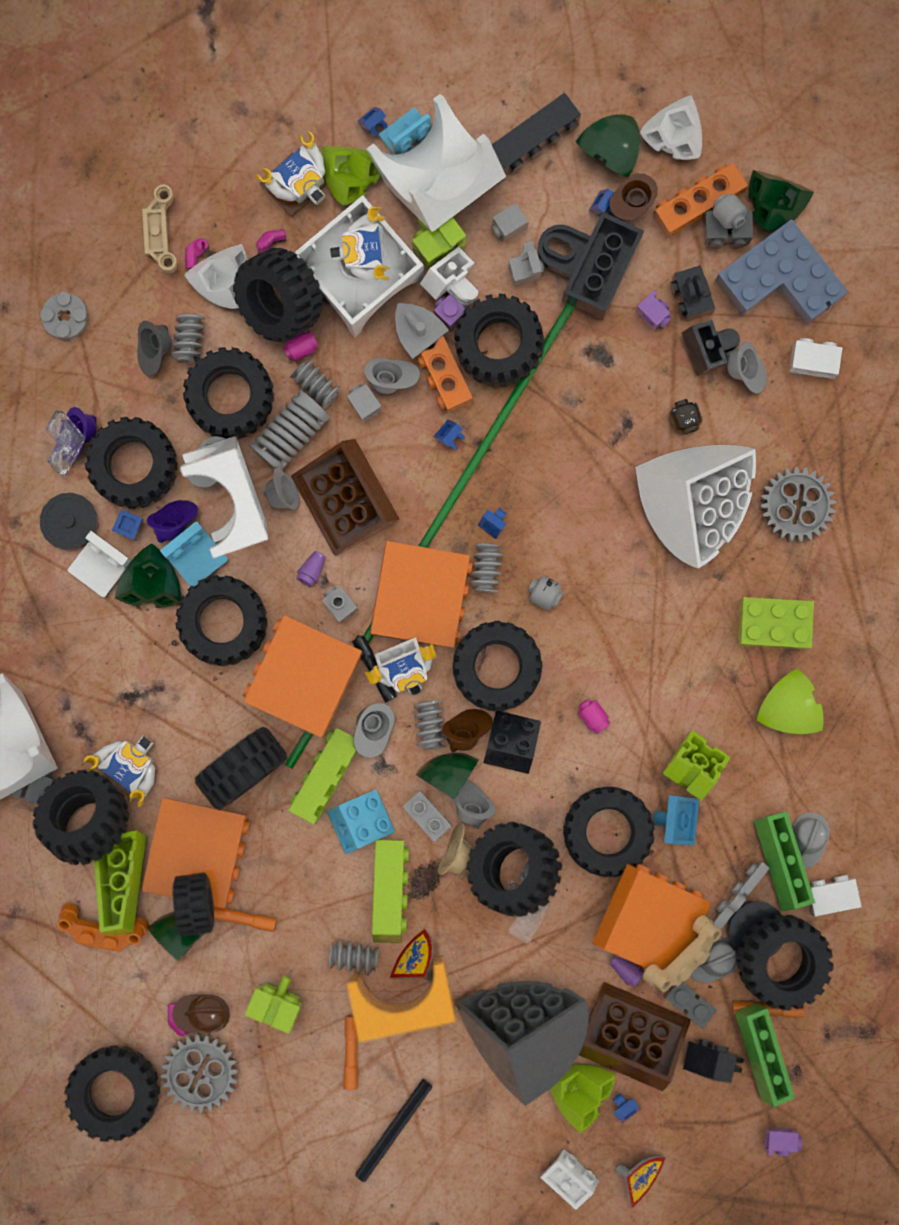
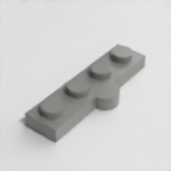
(727, 908)

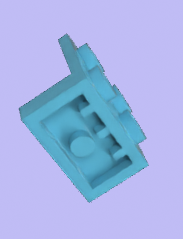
(406, 132)
(192, 554)
(360, 821)

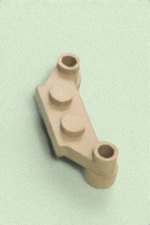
(156, 229)
(688, 960)

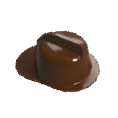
(633, 197)
(466, 729)
(201, 1014)

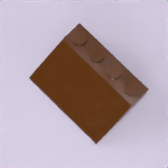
(344, 496)
(634, 1037)

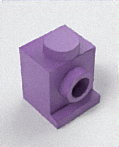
(654, 311)
(782, 1141)

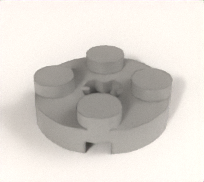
(62, 303)

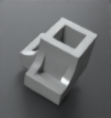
(527, 266)

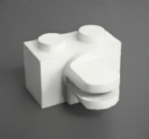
(449, 277)

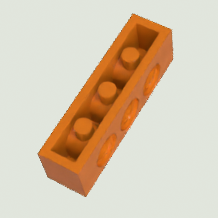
(672, 223)
(460, 395)

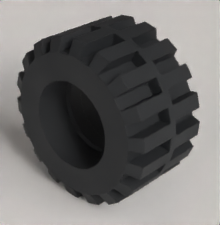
(193, 904)

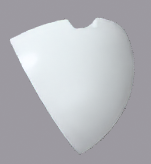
(676, 130)
(216, 276)

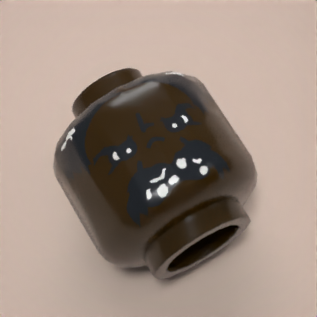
(686, 417)

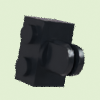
(692, 293)
(708, 346)
(712, 1061)

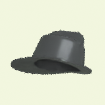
(152, 345)

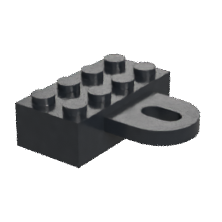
(595, 261)

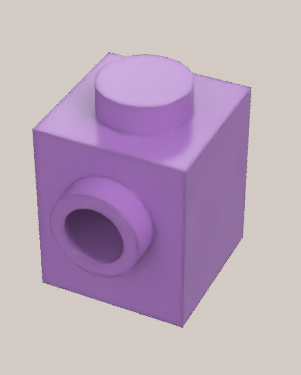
(449, 311)

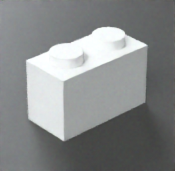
(815, 358)
(834, 896)

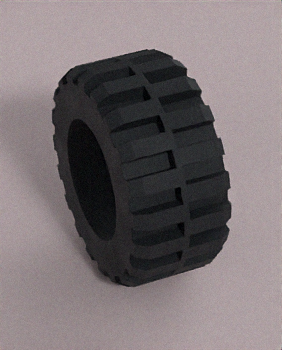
(294, 284)
(495, 311)
(219, 364)
(105, 446)
(189, 620)
(529, 666)
(240, 768)
(63, 800)
(576, 826)
(486, 866)
(807, 980)
(86, 1112)

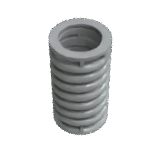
(283, 428)

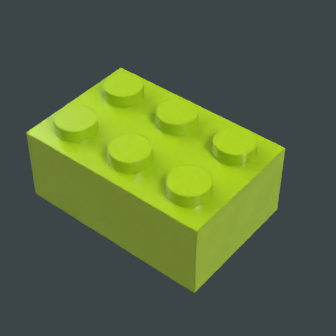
(775, 623)

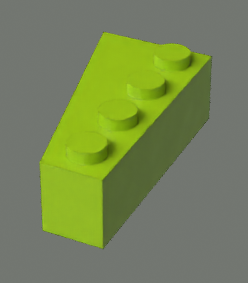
(324, 777)
(119, 883)
(388, 891)

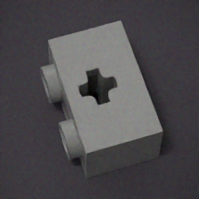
(427, 816)

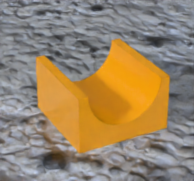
(380, 1018)

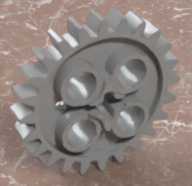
(817, 509)
(181, 1063)

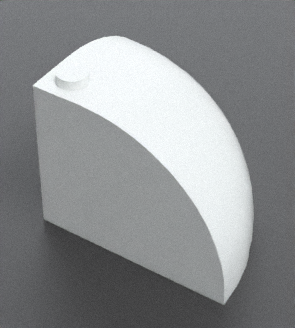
(697, 498)

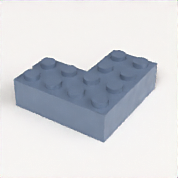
(785, 264)

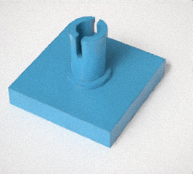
(679, 820)

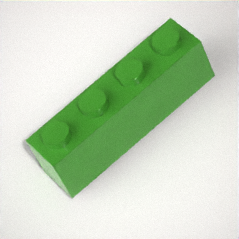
(784, 861)
(764, 1055)

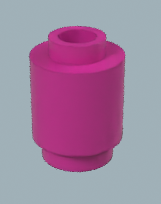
(300, 346)
(593, 715)

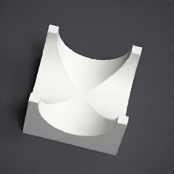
(441, 171)
(348, 294)
(226, 464)
(22, 745)

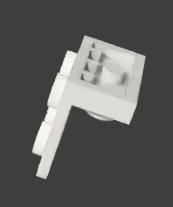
(99, 565)

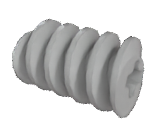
(187, 338)
(315, 384)
(486, 568)
(429, 725)
(353, 957)

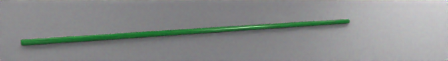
(463, 480)

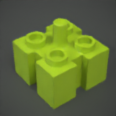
(435, 245)
(696, 765)
(275, 1006)

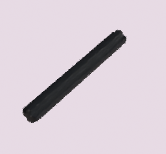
(393, 1130)

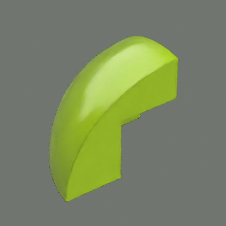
(348, 172)
(792, 706)
(581, 1093)

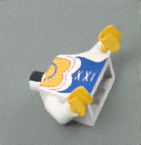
(298, 175)
(364, 247)
(403, 666)
(127, 765)

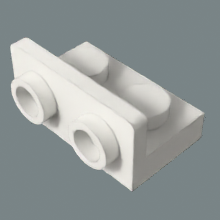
(570, 1179)

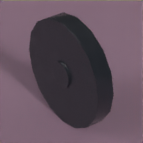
(68, 521)
(745, 917)

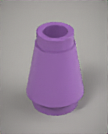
(311, 569)
(629, 972)

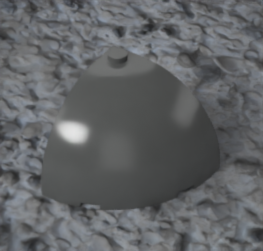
(526, 1033)

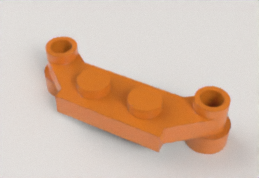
(89, 932)

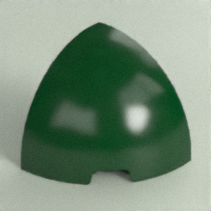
(613, 141)
(776, 199)
(149, 580)
(448, 772)
(168, 936)

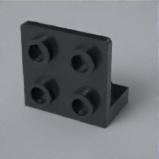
(512, 742)

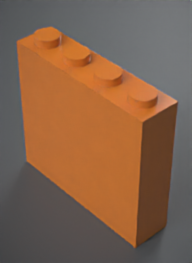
(421, 594)
(302, 676)
(196, 841)
(650, 918)

